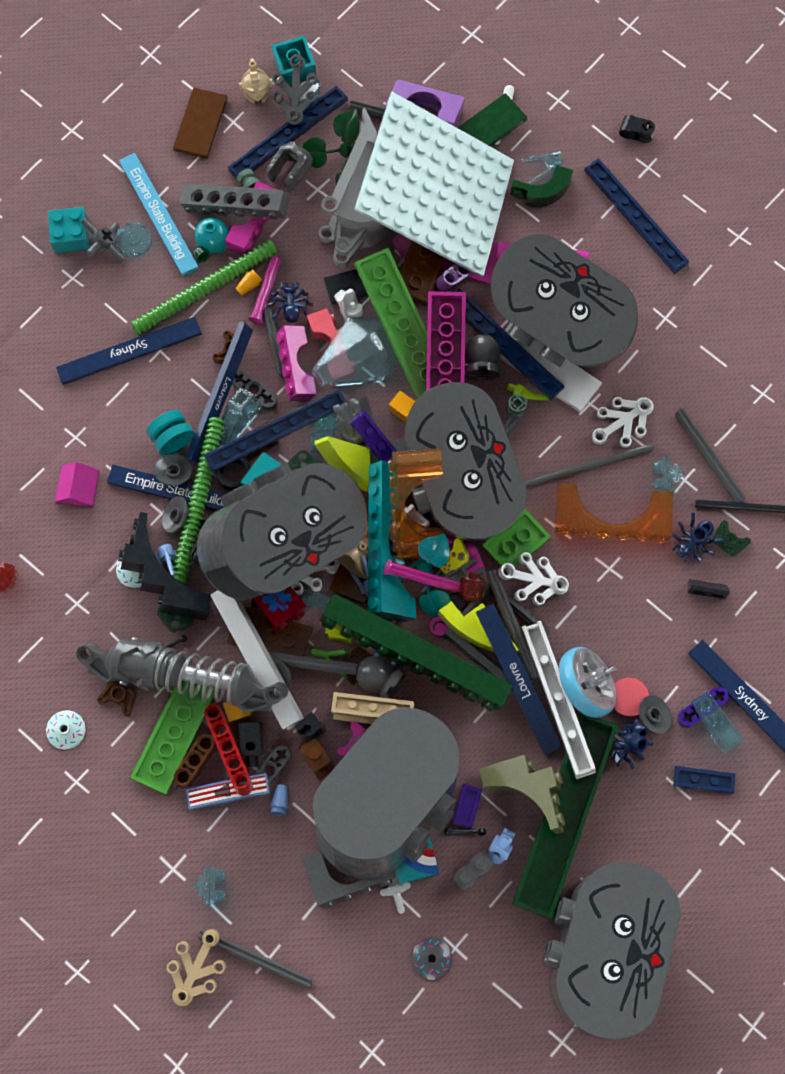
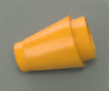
(248, 282)

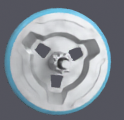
(587, 682)

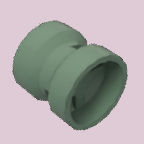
(247, 178)
(517, 409)

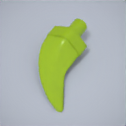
(519, 389)

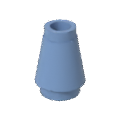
(280, 801)

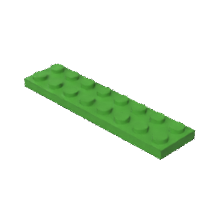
(397, 315)

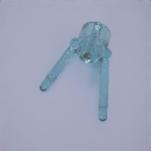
(551, 159)

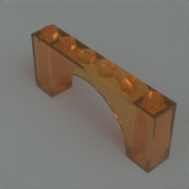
(409, 471)
(575, 519)

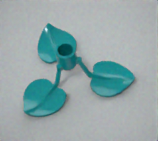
(432, 552)

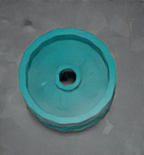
(170, 432)

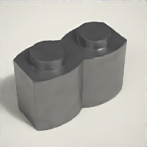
(477, 867)

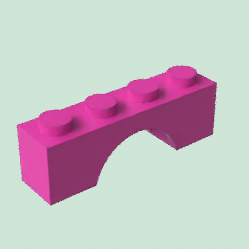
(242, 237)
(298, 383)

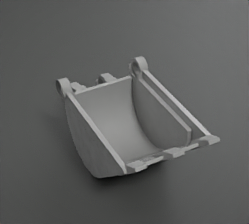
(348, 227)

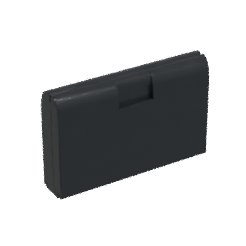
(344, 281)

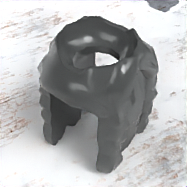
(291, 153)
(346, 413)

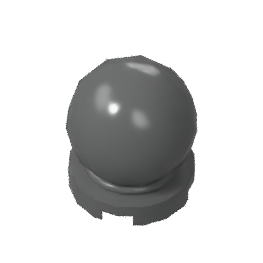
(482, 357)
(378, 676)

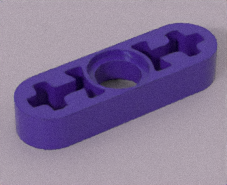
(694, 719)

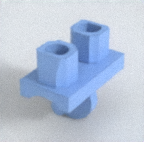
(501, 846)

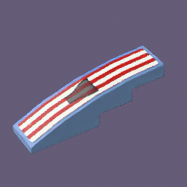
(224, 792)

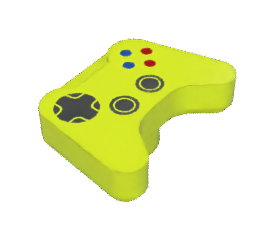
(458, 557)

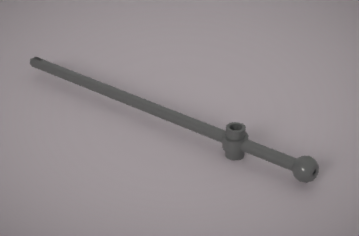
(588, 465)

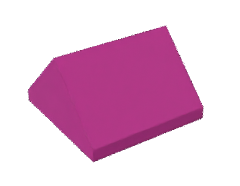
(77, 484)

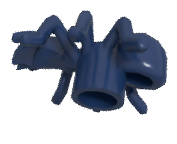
(291, 303)
(695, 538)
(634, 742)

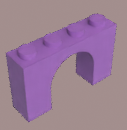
(445, 104)

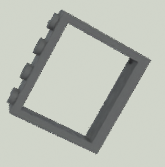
(479, 659)

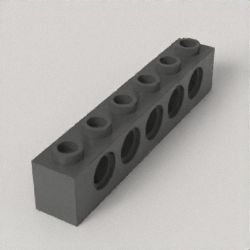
(210, 194)

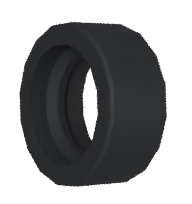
(231, 486)

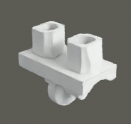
(348, 304)

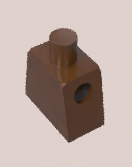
(317, 758)

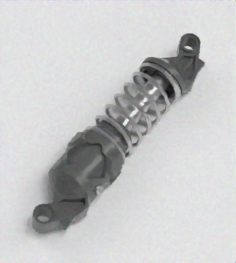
(157, 667)

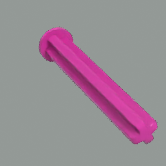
(265, 290)
(420, 576)

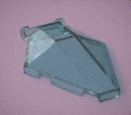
(357, 354)

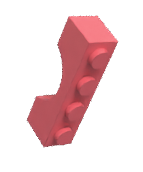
(322, 326)

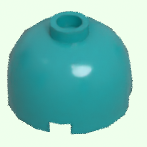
(211, 235)

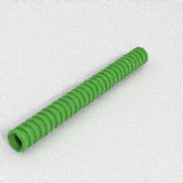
(204, 287)
(197, 500)

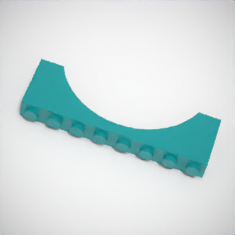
(385, 592)

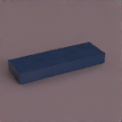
(704, 780)

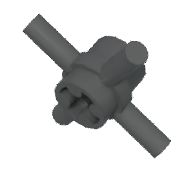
(102, 239)

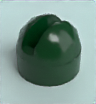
(200, 254)

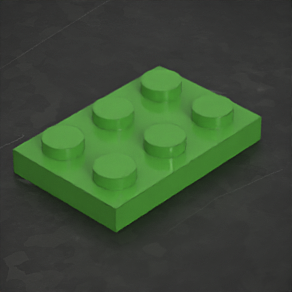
(519, 537)

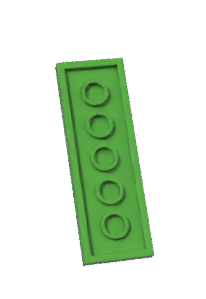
(171, 738)

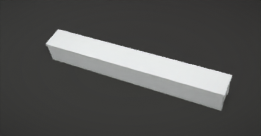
(256, 656)
(558, 700)

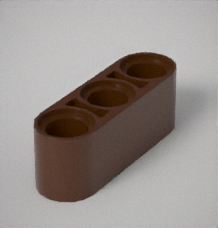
(194, 771)

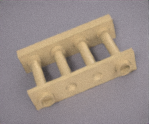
(363, 708)

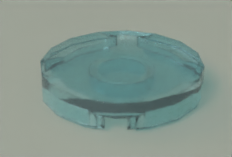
(133, 239)

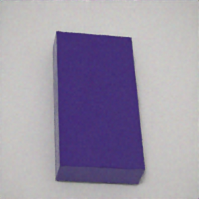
(467, 806)

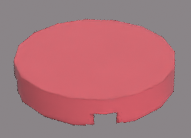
(629, 695)

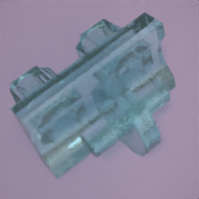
(664, 466)
(206, 885)

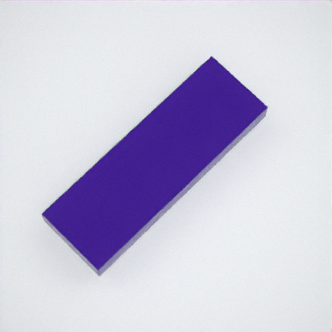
(373, 436)

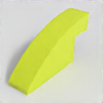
(347, 457)
(467, 626)

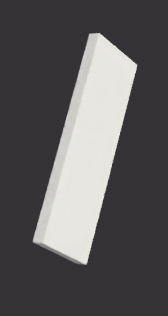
(578, 384)

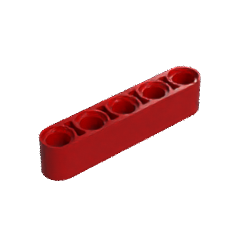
(231, 757)

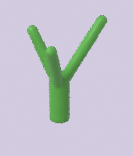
(327, 655)

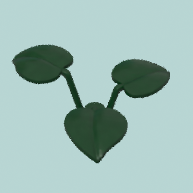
(345, 126)

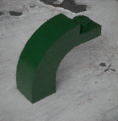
(546, 193)

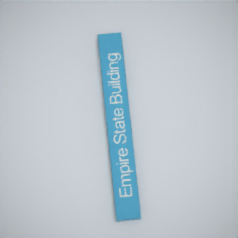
(158, 214)

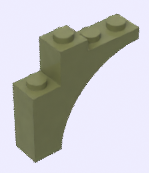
(520, 777)

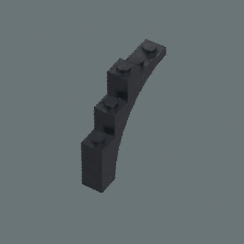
(173, 595)

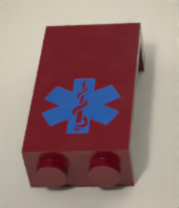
(281, 608)

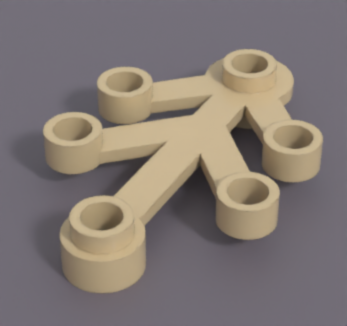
(194, 970)

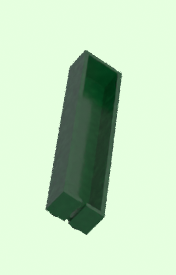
(415, 653)
(552, 852)

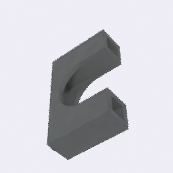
(328, 890)

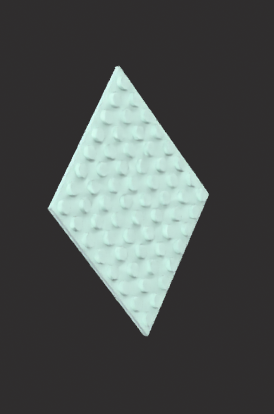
(435, 184)

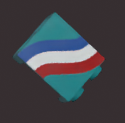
(423, 868)

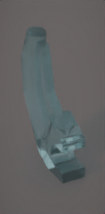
(314, 599)

